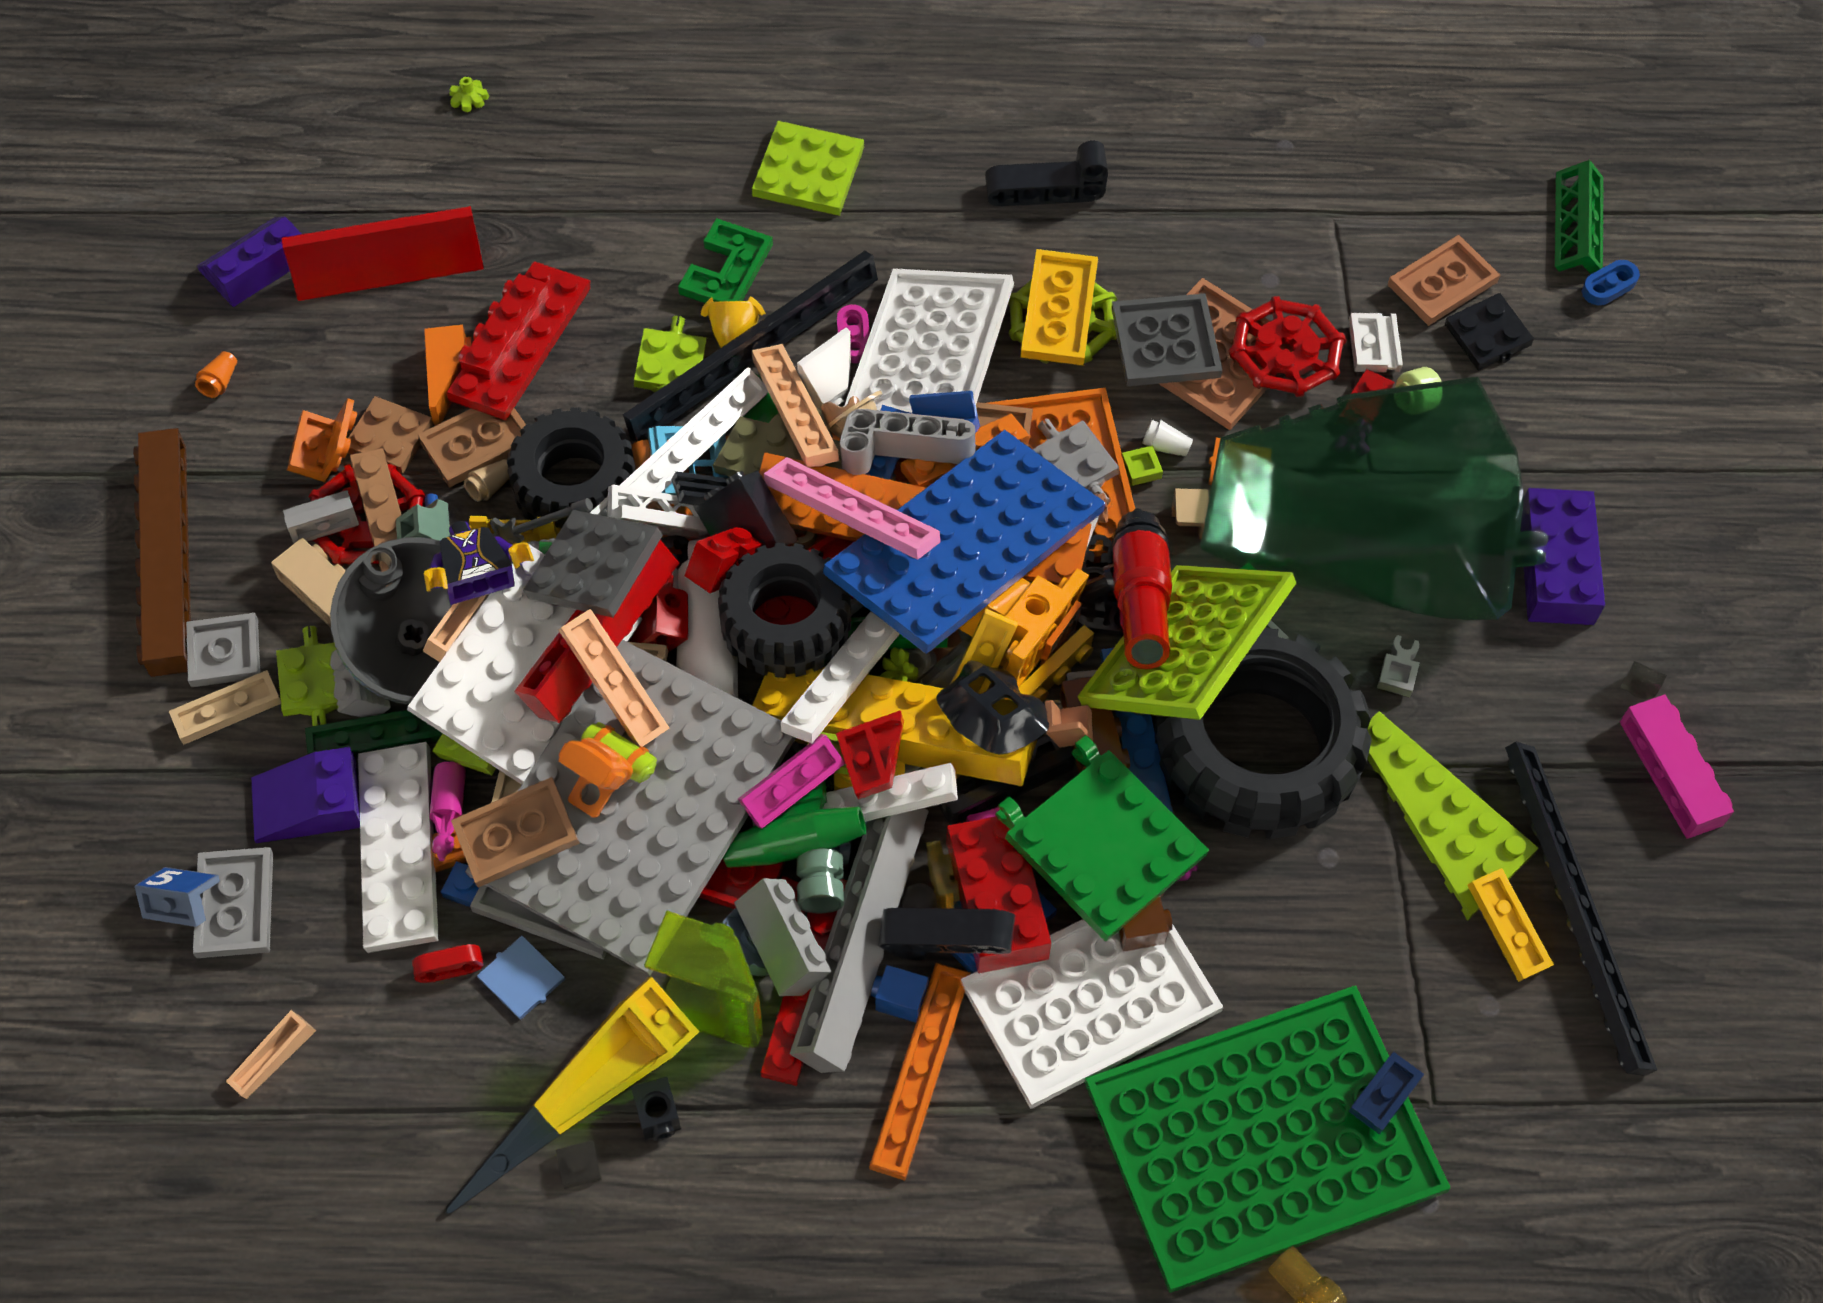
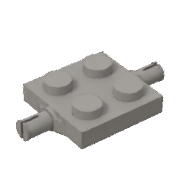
(1078, 455)

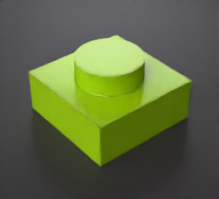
(1142, 465)

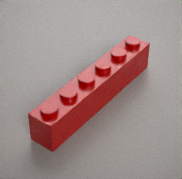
(558, 675)

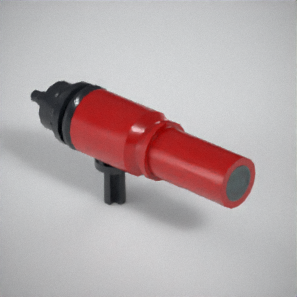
(1141, 586)

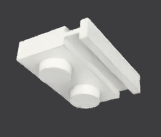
(1375, 342)

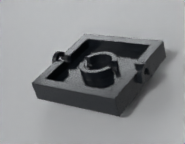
(1489, 331)

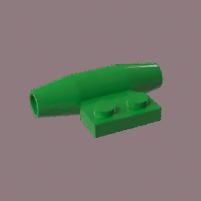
(797, 831)

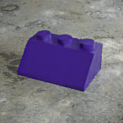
(250, 261)

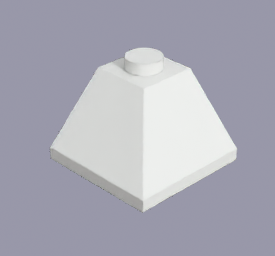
(828, 370)

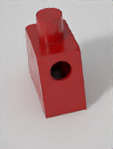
(665, 619)

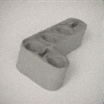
(903, 436)

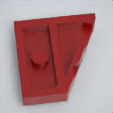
(872, 753)

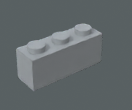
(782, 937)

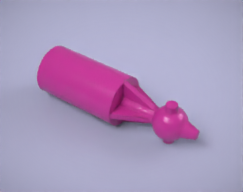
(446, 804)

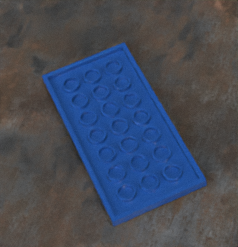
(995, 525)

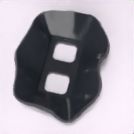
(977, 719)

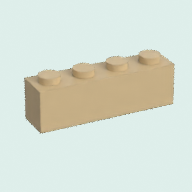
(309, 576)

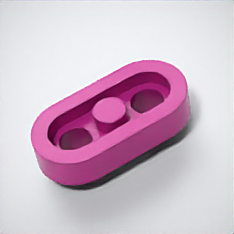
(858, 333)

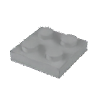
(222, 649)

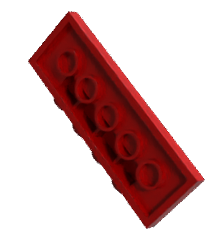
(516, 339)

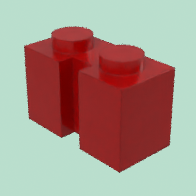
(717, 554)

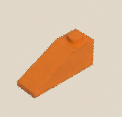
(443, 366)

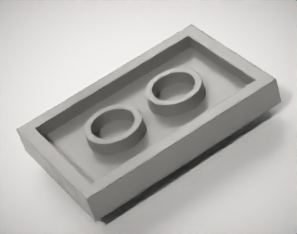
(236, 906)

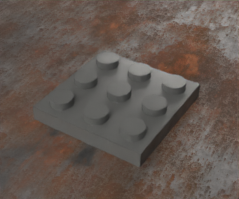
(1166, 339)
(593, 563)

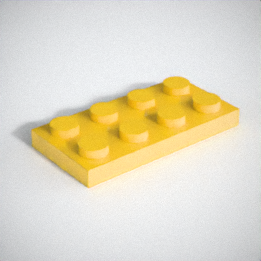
(1059, 307)

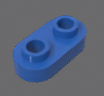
(1605, 283)

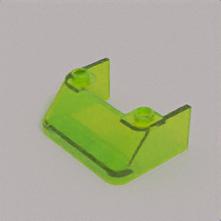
(708, 978)

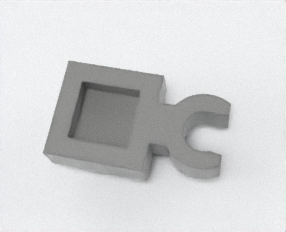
(1399, 669)

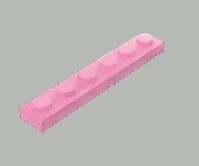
(852, 508)

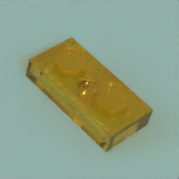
(940, 868)

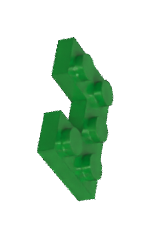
(745, 254)

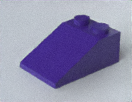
(307, 796)

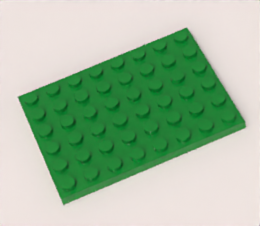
(1253, 1142)

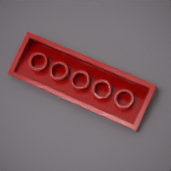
(383, 253)

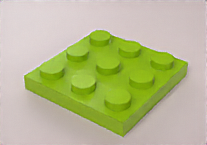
(808, 168)

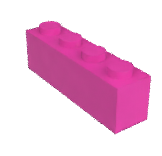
(1676, 766)

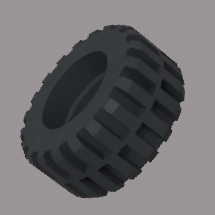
(560, 438)
(791, 646)

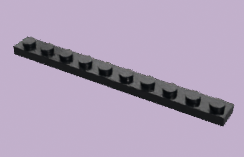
(737, 355)
(1582, 914)

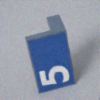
(174, 896)

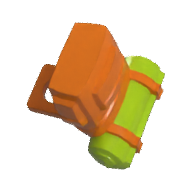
(605, 761)

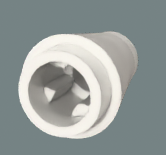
(1166, 439)

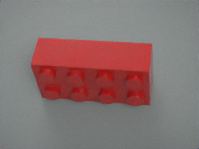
(999, 878)

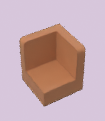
(1068, 724)

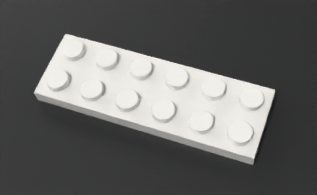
(397, 848)

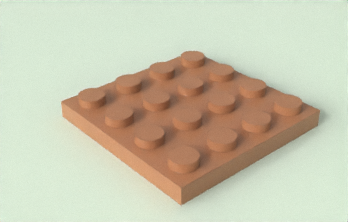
(1233, 394)

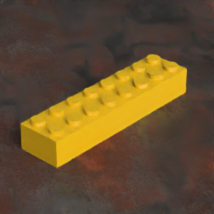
(926, 735)

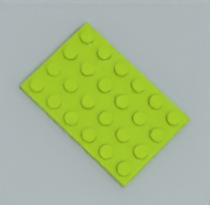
(1211, 628)

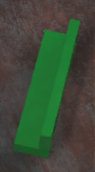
(1587, 213)

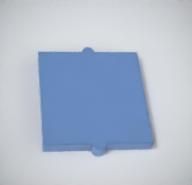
(521, 977)

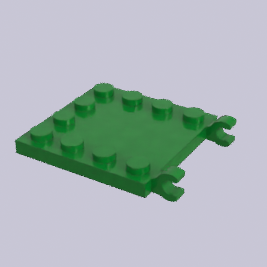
(1103, 841)

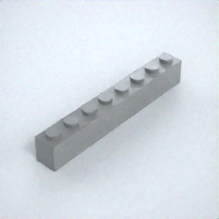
(852, 949)

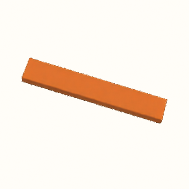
(919, 1073)

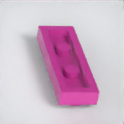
(791, 781)

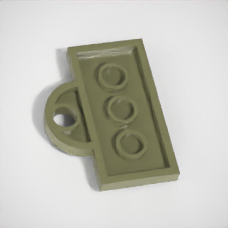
(753, 438)

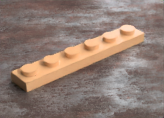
(795, 406)

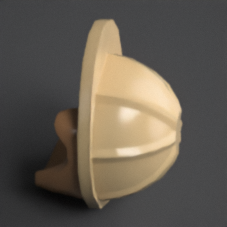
(836, 416)

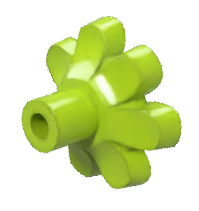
(468, 94)
(899, 666)

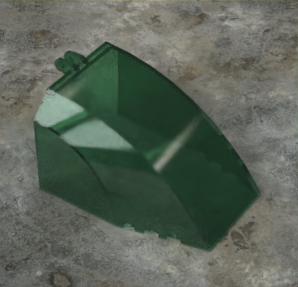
(1381, 501)

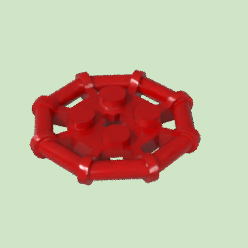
(1287, 331)
(360, 535)

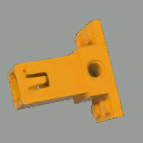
(1039, 611)

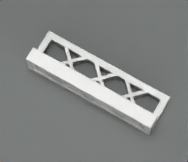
(667, 521)

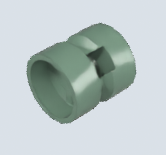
(820, 881)

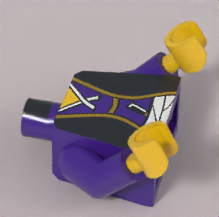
(474, 563)

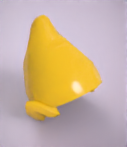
(731, 317)

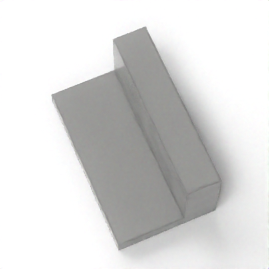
(320, 517)

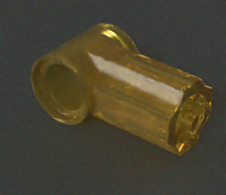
(1304, 1281)

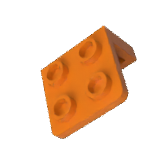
(321, 443)

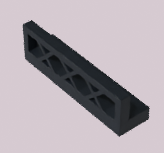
(993, 793)

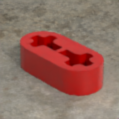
(447, 963)

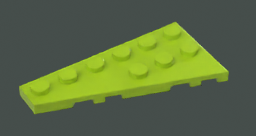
(1445, 815)

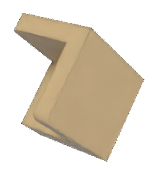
(1190, 507)

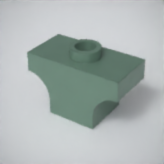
(425, 521)

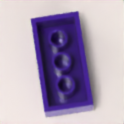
(1571, 580)

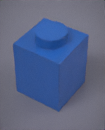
(899, 993)

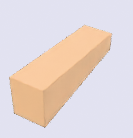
(451, 627)
(271, 1054)

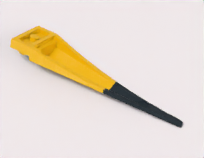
(626, 1047)

